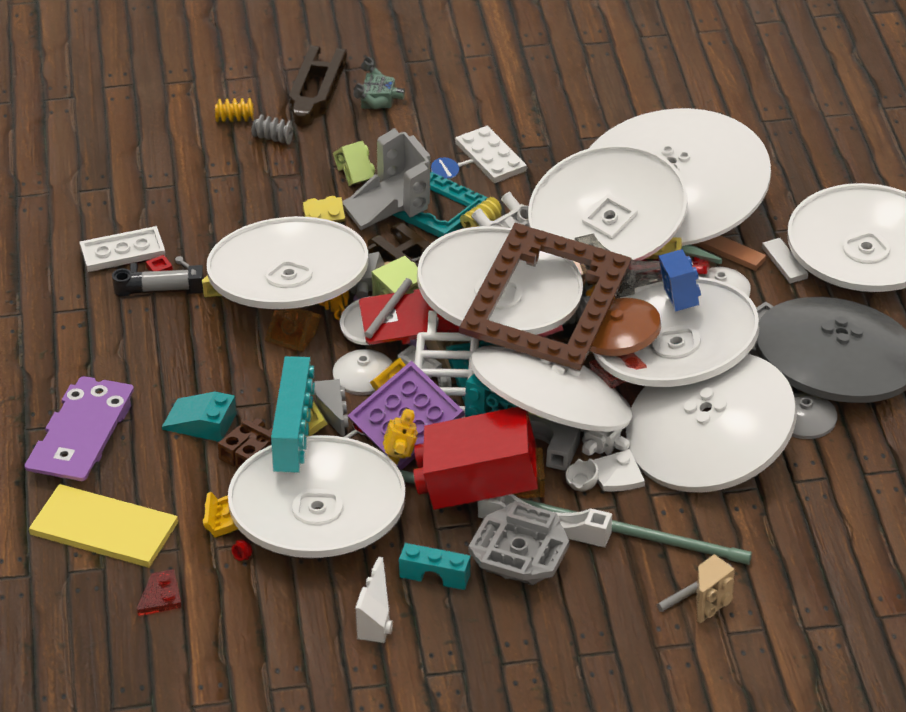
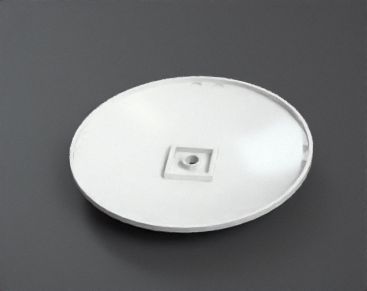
(717, 158)

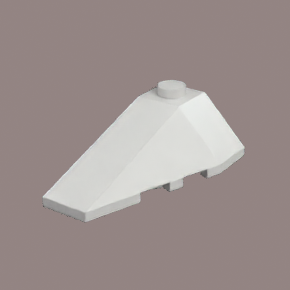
(373, 607)

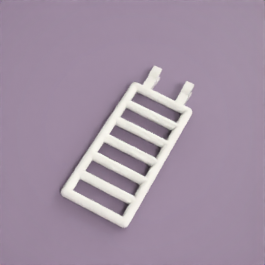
(433, 335)

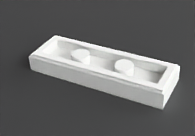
(784, 260)

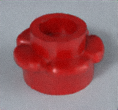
(241, 550)

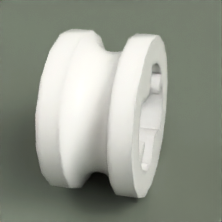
(444, 381)

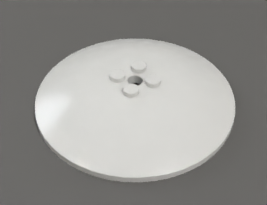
(616, 181)
(551, 389)

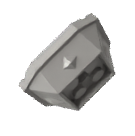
(520, 543)

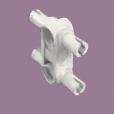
(508, 220)

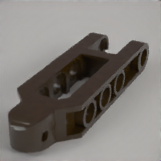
(306, 108)
(411, 244)

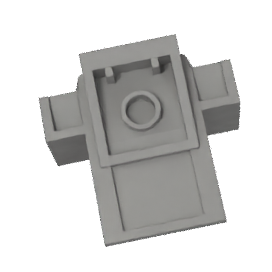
(403, 182)

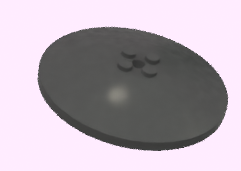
(835, 349)

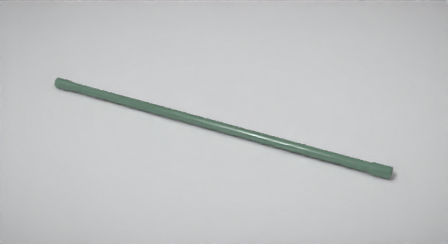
(732, 554)

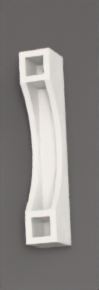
(585, 526)

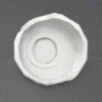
(582, 475)

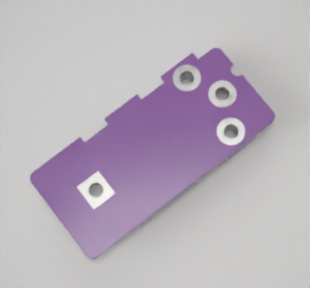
(80, 428)

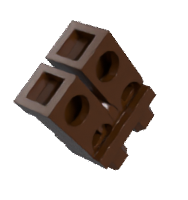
(244, 442)

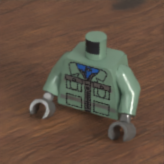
(377, 89)

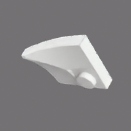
(619, 472)

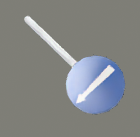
(447, 167)

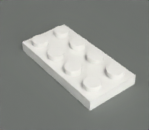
(490, 154)
(122, 249)

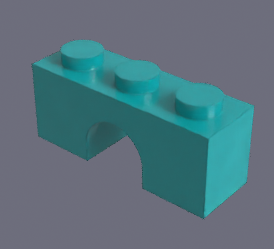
(451, 566)

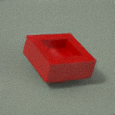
(159, 264)

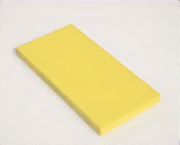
(104, 525)

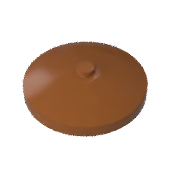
(627, 328)

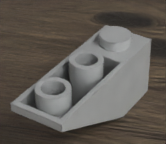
(330, 403)

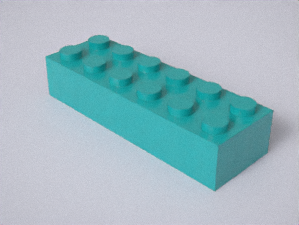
(292, 414)

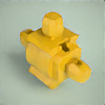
(400, 436)

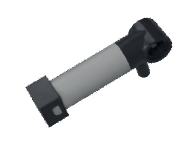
(130, 281)

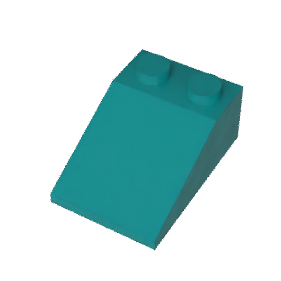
(202, 415)

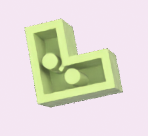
(354, 162)

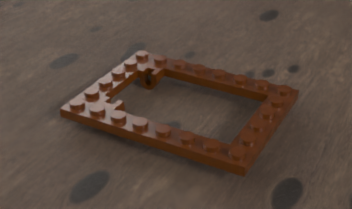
(525, 244)

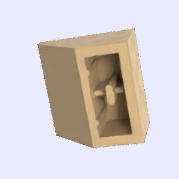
(713, 587)

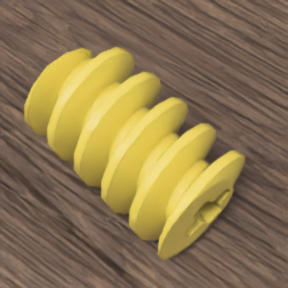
(490, 207)

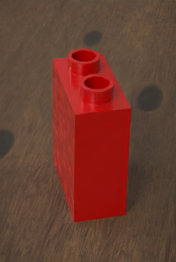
(477, 458)

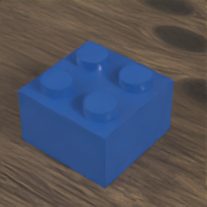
(679, 279)

